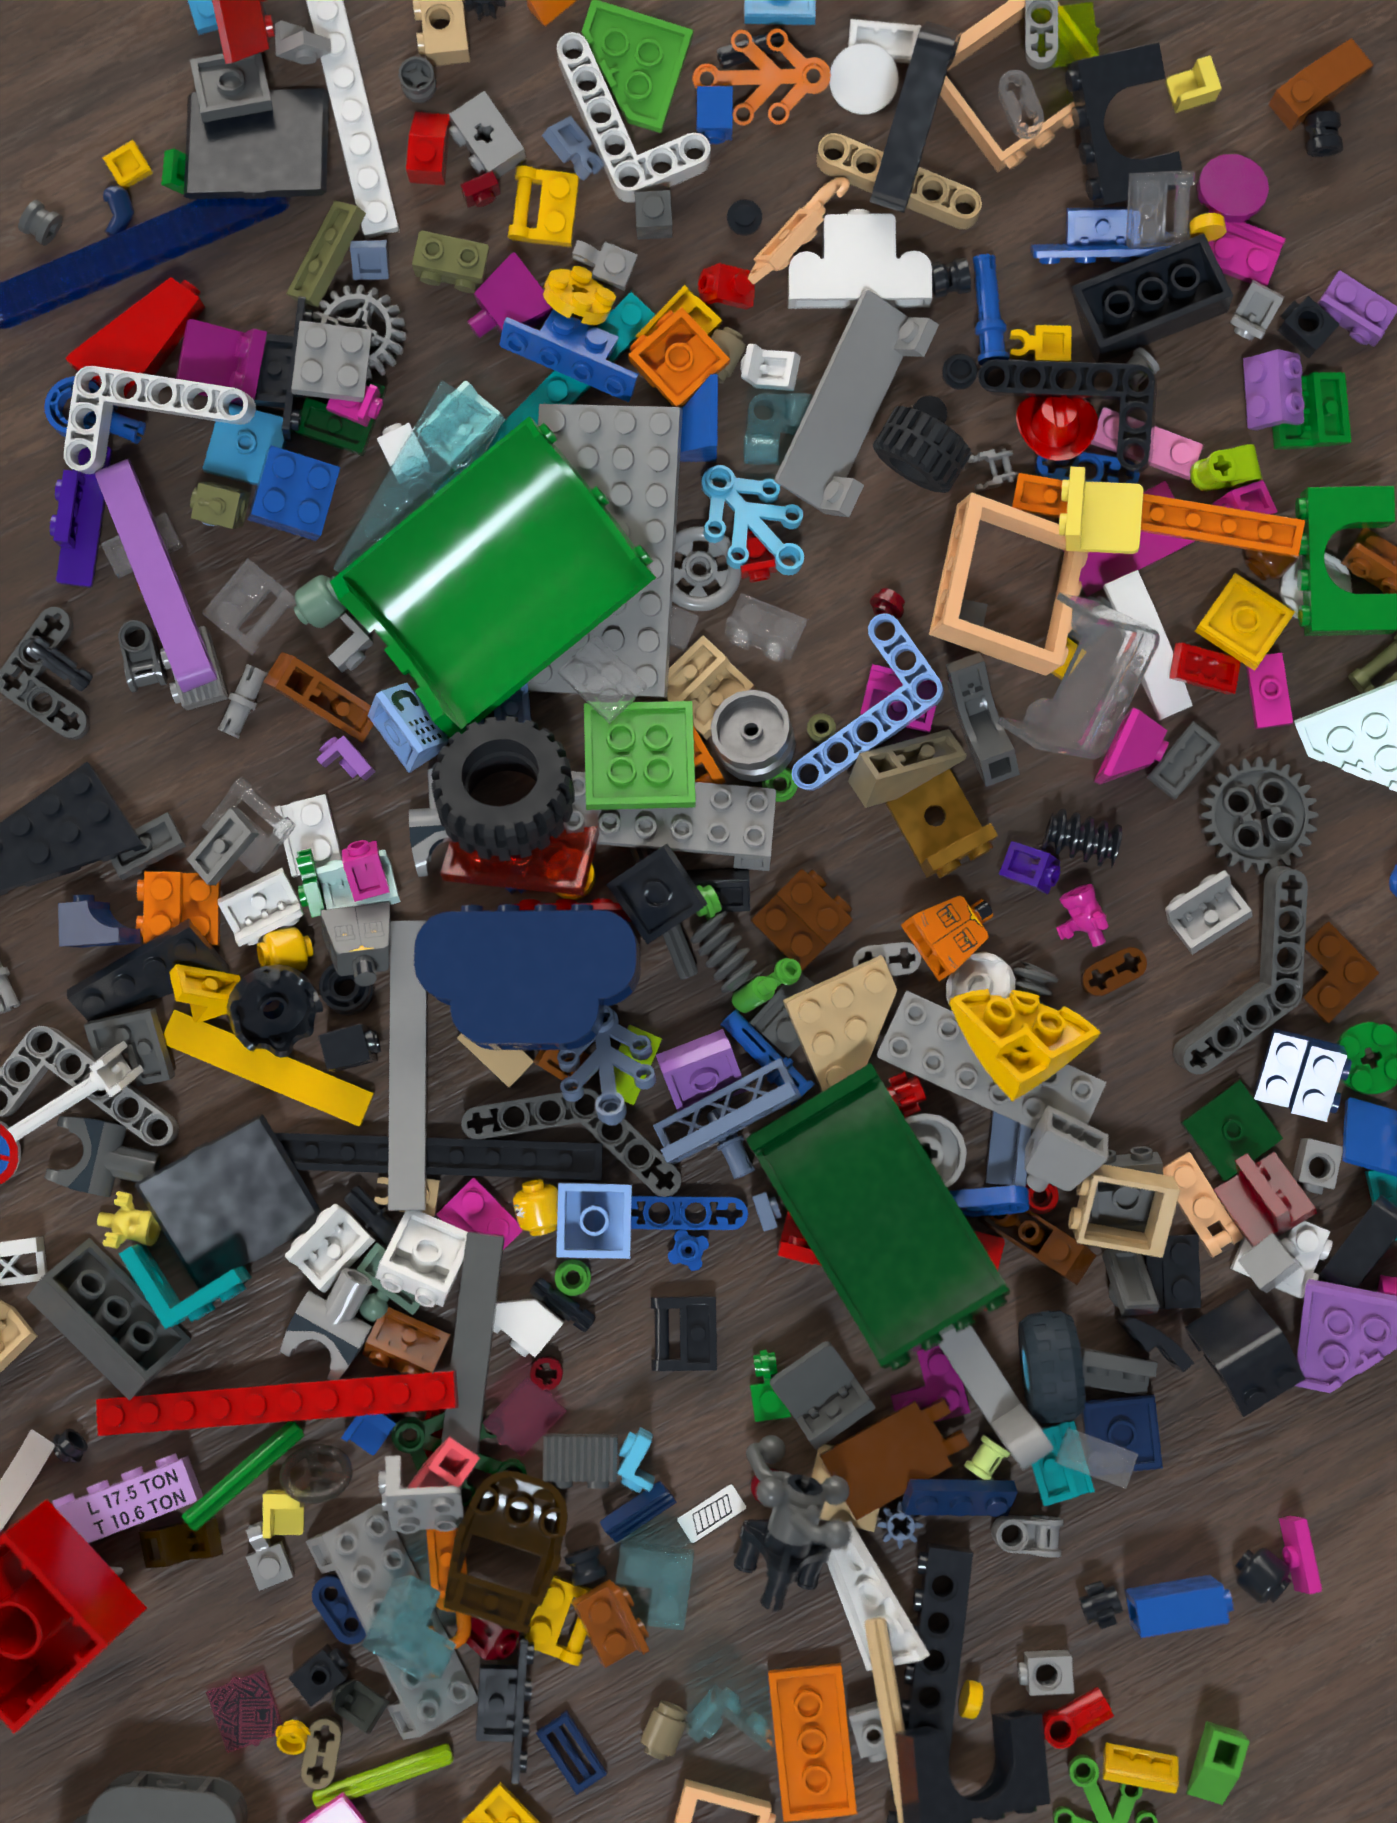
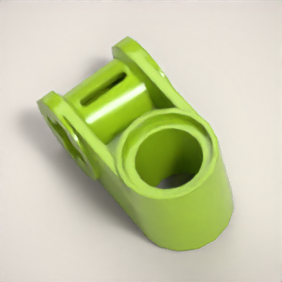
(1227, 469)

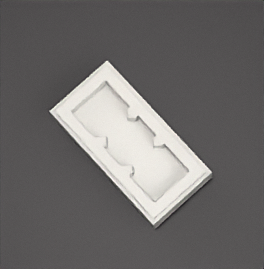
(892, 37)

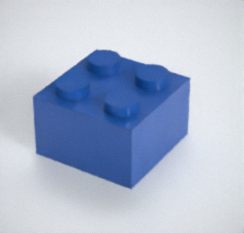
(293, 493)

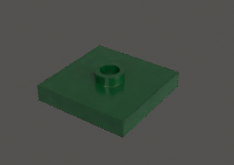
(1231, 1128)

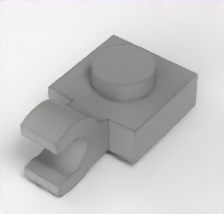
(610, 265)
(268, 1562)

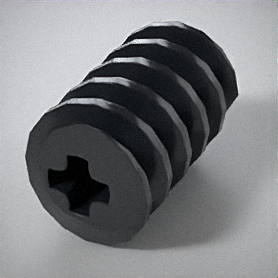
(1083, 837)

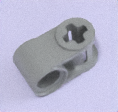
(1036, 1535)

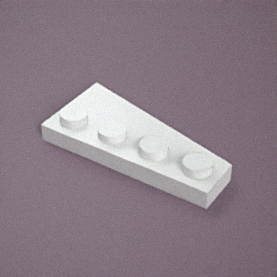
(867, 1596)

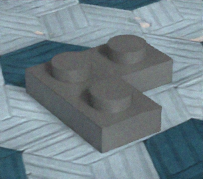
(144, 1041)

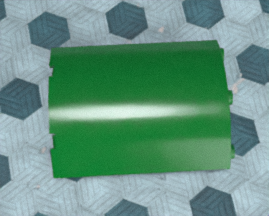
(494, 577)

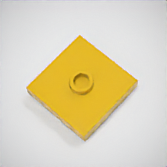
(1244, 621)

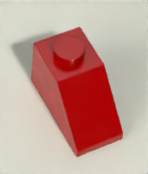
(428, 148)

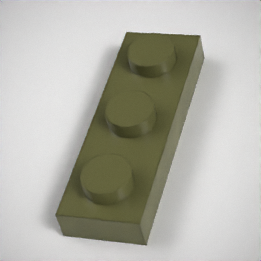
(326, 252)

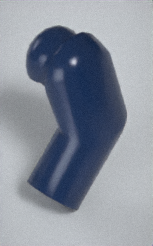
(121, 209)

